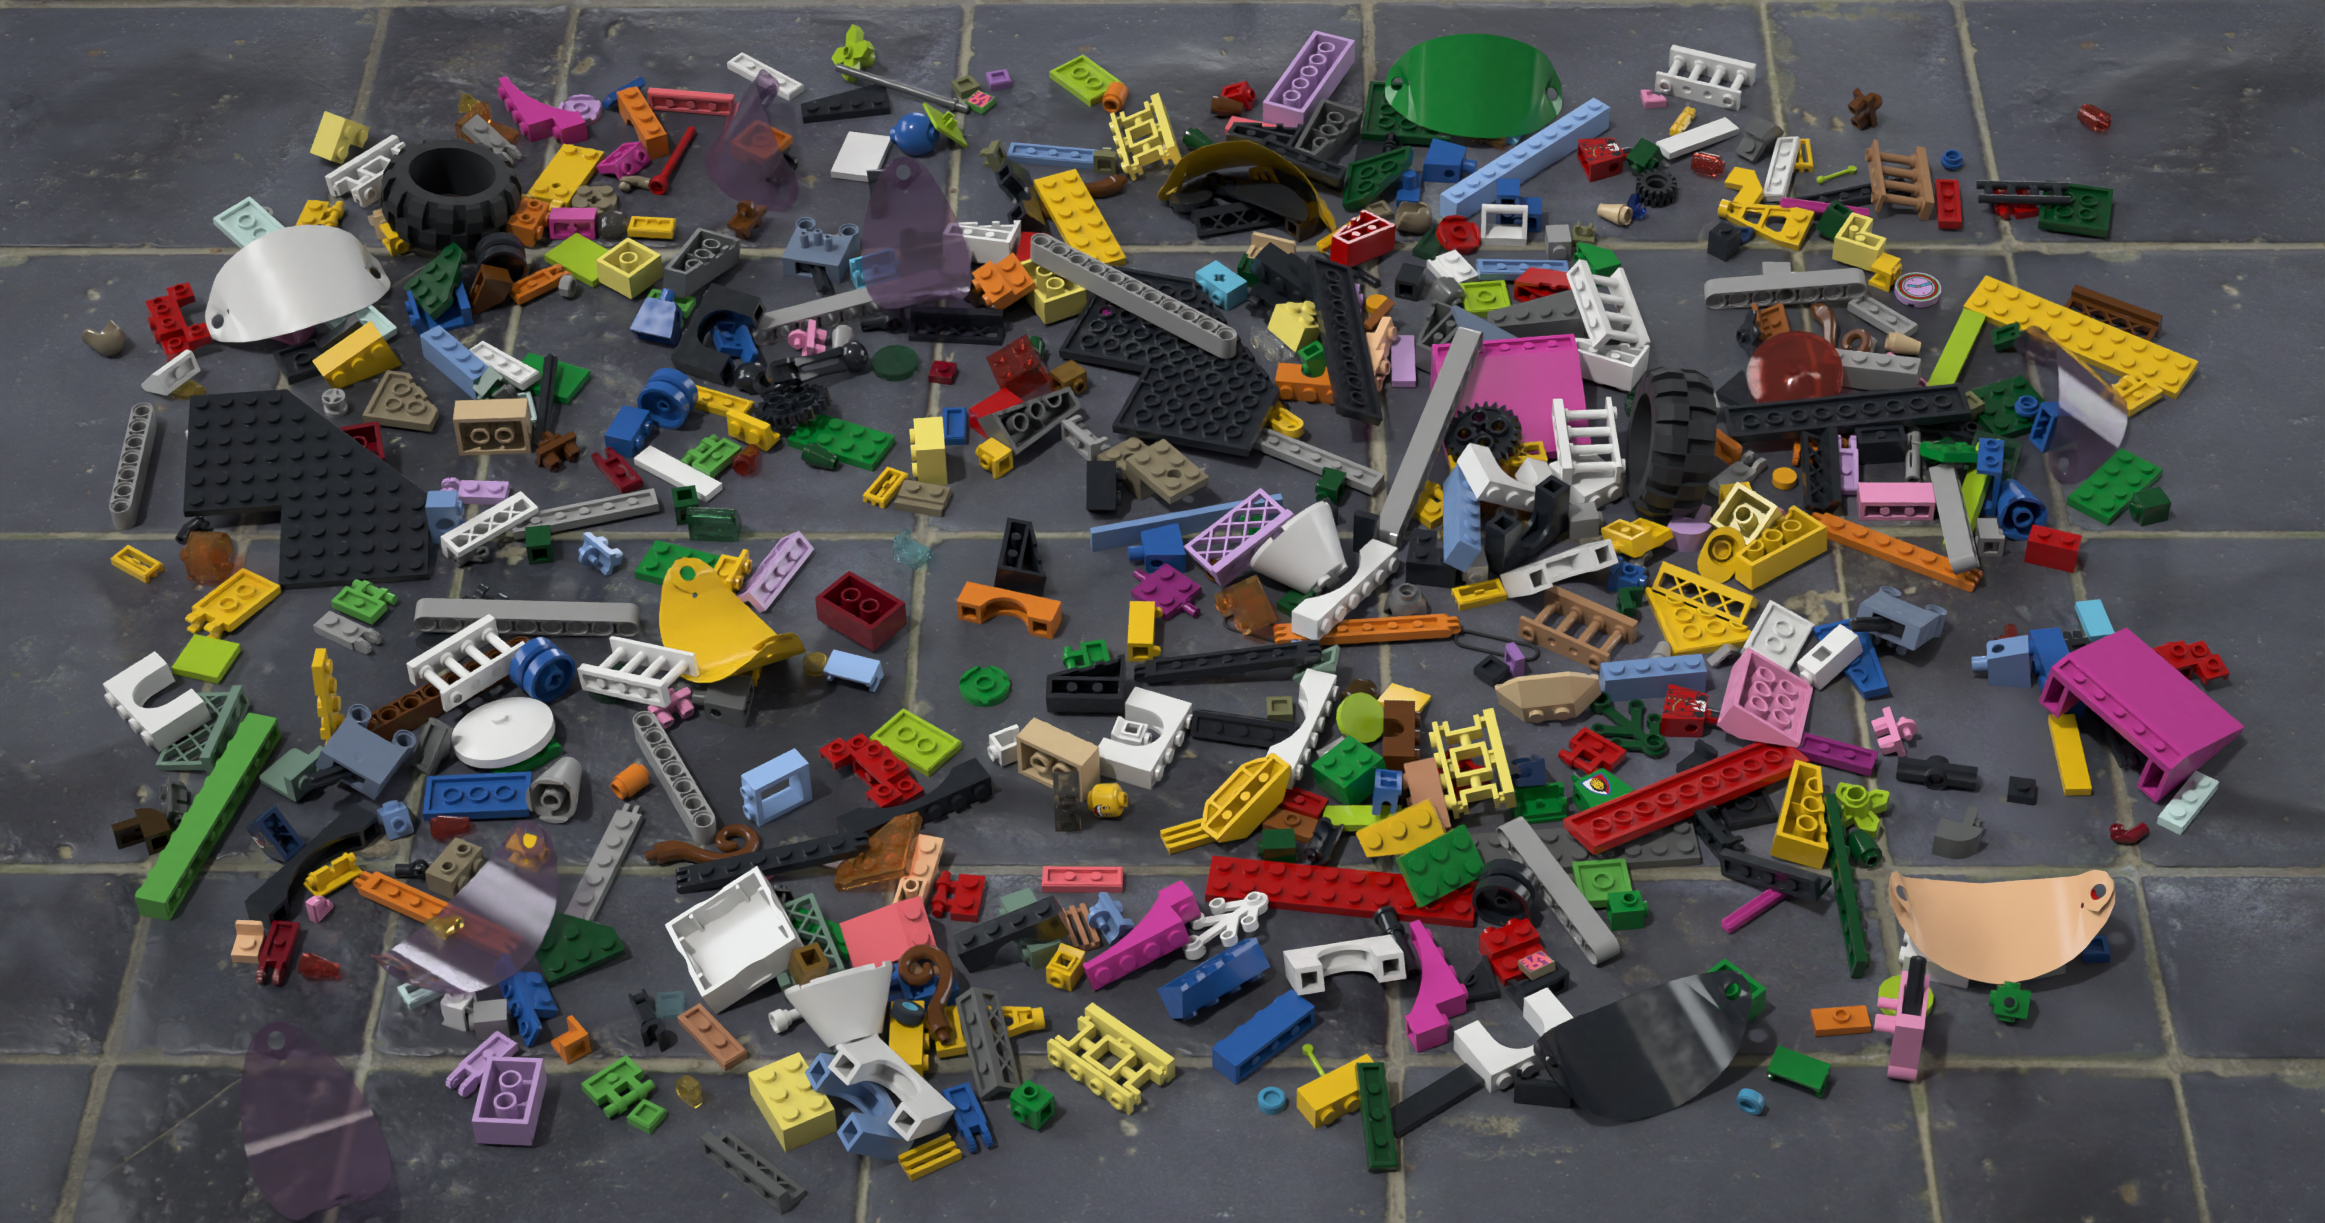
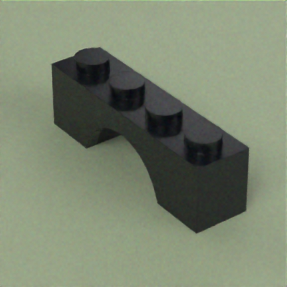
(1018, 186)
(1273, 269)
(1037, 921)

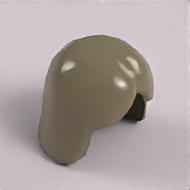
(1413, 217)
(108, 341)

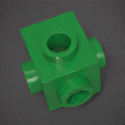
(2018, 1009)
(1032, 1104)

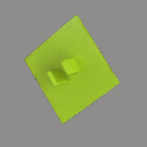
(945, 124)

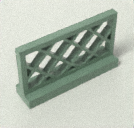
(220, 733)
(791, 908)

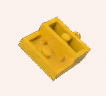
(1636, 537)

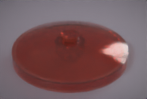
(1794, 368)

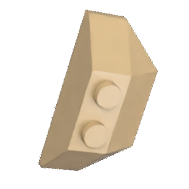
(1548, 695)

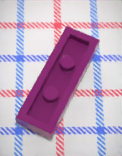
(1838, 754)

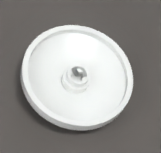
(503, 732)

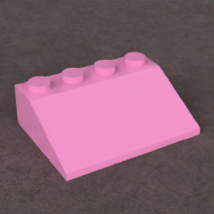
(1764, 702)

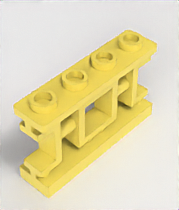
(1151, 148)
(1492, 759)
(1121, 1042)

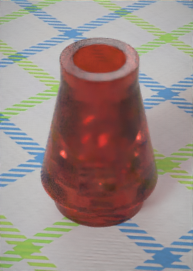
(745, 461)
(447, 826)
(316, 966)

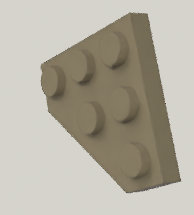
(401, 404)

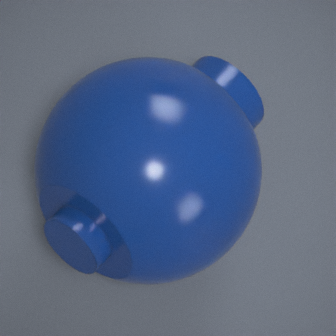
(914, 134)

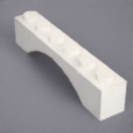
(1320, 614)
(1315, 699)

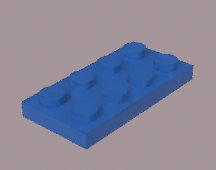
(478, 795)

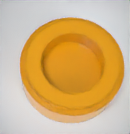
(1374, 302)
(1784, 478)

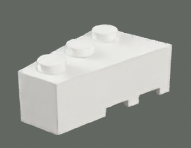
(991, 241)
(1612, 365)

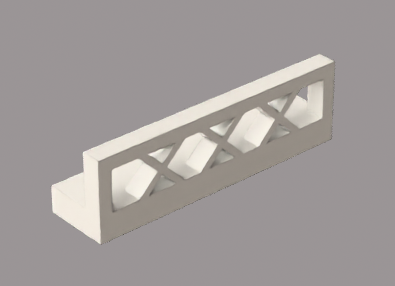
(487, 525)

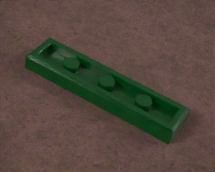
(1376, 1117)

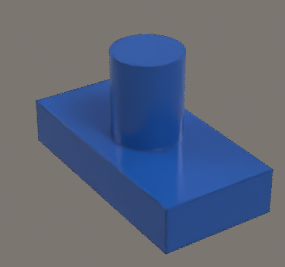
(1409, 187)

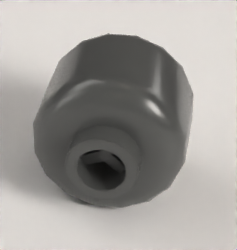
(1448, 291)

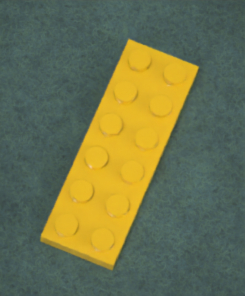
(1078, 217)

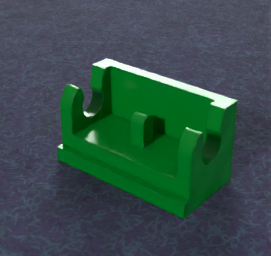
(1540, 803)
(1800, 1069)

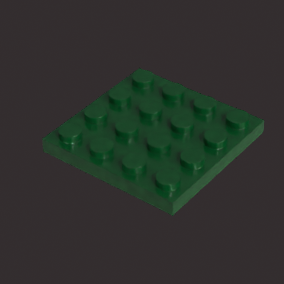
(1383, 118)

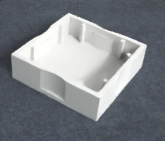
(735, 940)

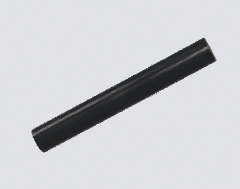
(1363, 275)

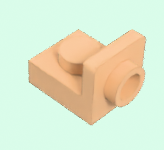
(249, 941)

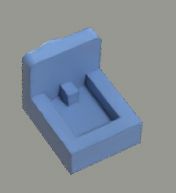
(395, 819)

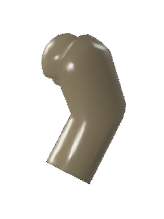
(636, 181)

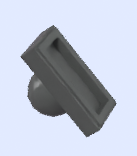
(433, 746)

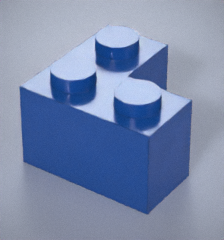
(1509, 193)

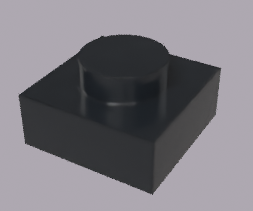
(1491, 670)
(2021, 790)

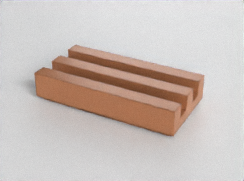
(1074, 913)

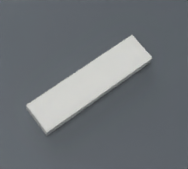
(749, 68)
(1697, 138)
(1781, 168)
(507, 366)
(677, 472)

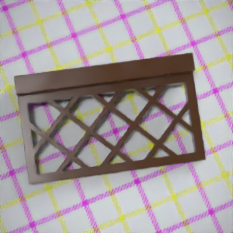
(2115, 312)

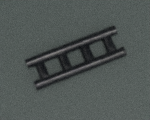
(2013, 198)

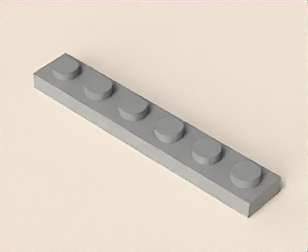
(1315, 459)
(591, 512)

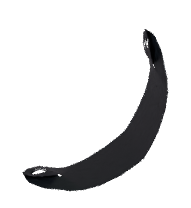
(1650, 1046)

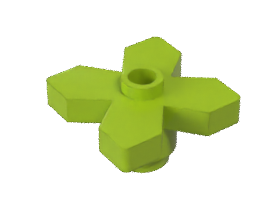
(856, 53)
(1861, 806)

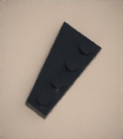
(847, 105)

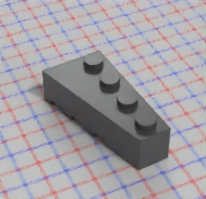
(1329, 129)
(701, 261)
(1541, 317)
(1030, 420)

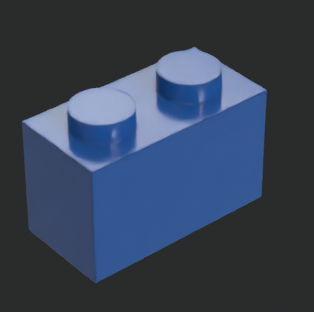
(629, 431)

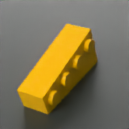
(1781, 548)
(1801, 824)

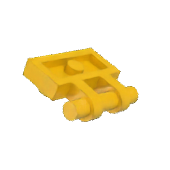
(319, 212)
(2137, 394)
(1427, 510)

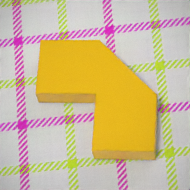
(1747, 183)

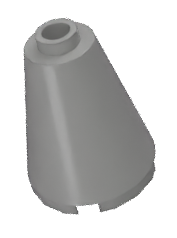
(556, 791)

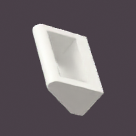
(1504, 233)
(172, 374)

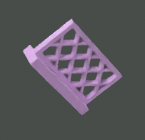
(1238, 560)

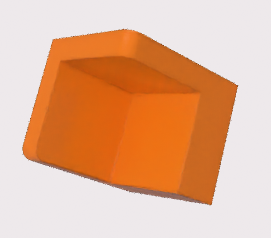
(573, 1043)

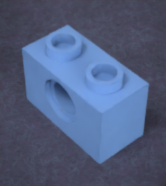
(443, 513)

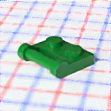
(1949, 452)

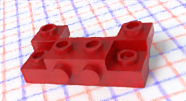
(170, 324)
(2193, 658)
(877, 768)

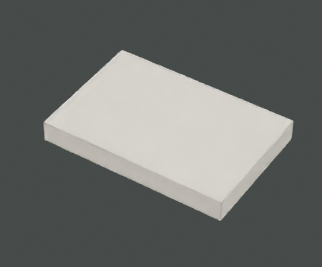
(859, 154)
(1779, 635)

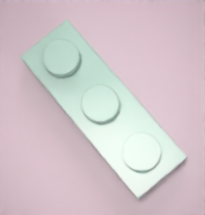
(2188, 802)

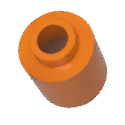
(1115, 97)
(630, 781)

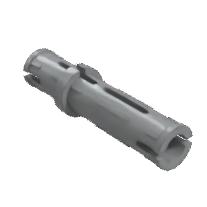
(1913, 455)

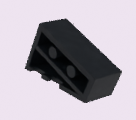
(1256, 132)
(1019, 561)
(1088, 689)

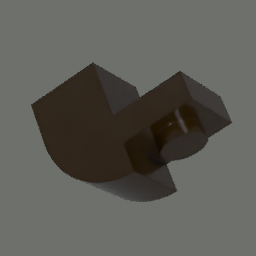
(1306, 230)
(147, 827)

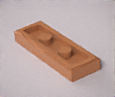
(712, 1037)

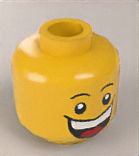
(1107, 800)

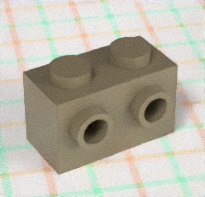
(454, 868)

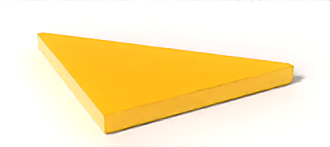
(1693, 629)

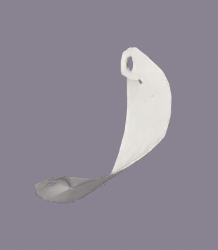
(292, 283)

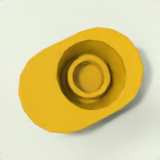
(1718, 554)

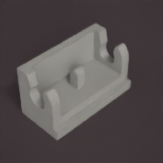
(1082, 439)

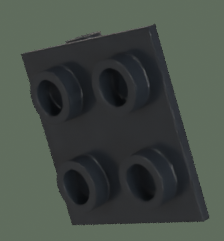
(1370, 148)

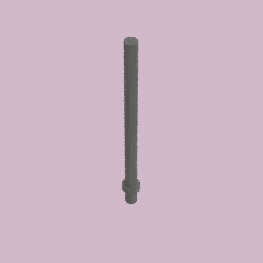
(953, 104)

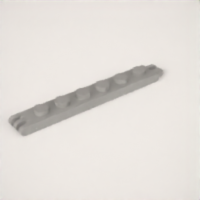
(605, 863)

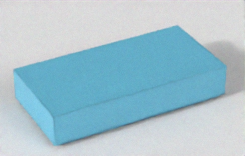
(2093, 619)

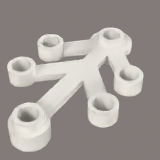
(1252, 906)

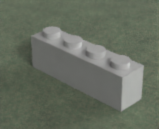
(1879, 371)

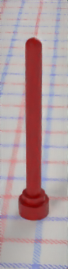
(659, 183)

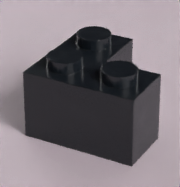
(1103, 485)
(1426, 562)

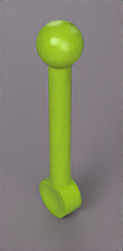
(1851, 170)
(1307, 1050)

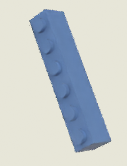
(1460, 521)

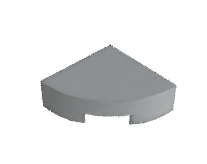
(1726, 650)

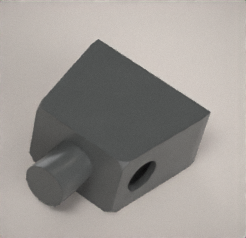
(727, 700)

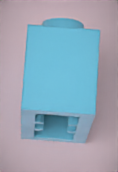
(1222, 285)

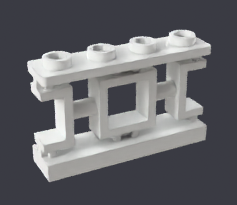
(363, 172)

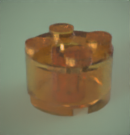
(208, 556)

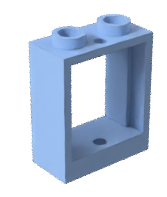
(785, 766)

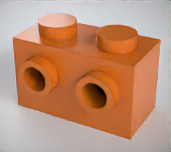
(529, 221)

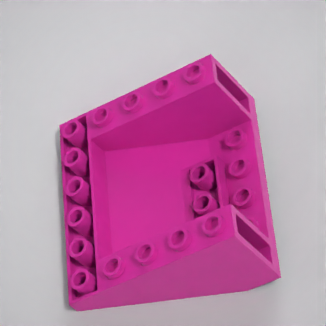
(1525, 378)
(2144, 703)

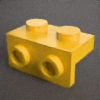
(751, 430)
(734, 569)

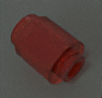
(2094, 118)
(1707, 164)

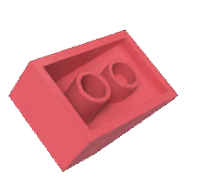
(887, 932)

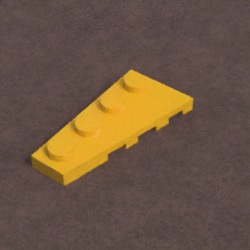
(325, 688)

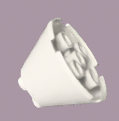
(1306, 552)
(845, 1003)

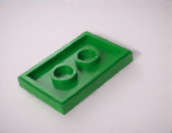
(568, 378)

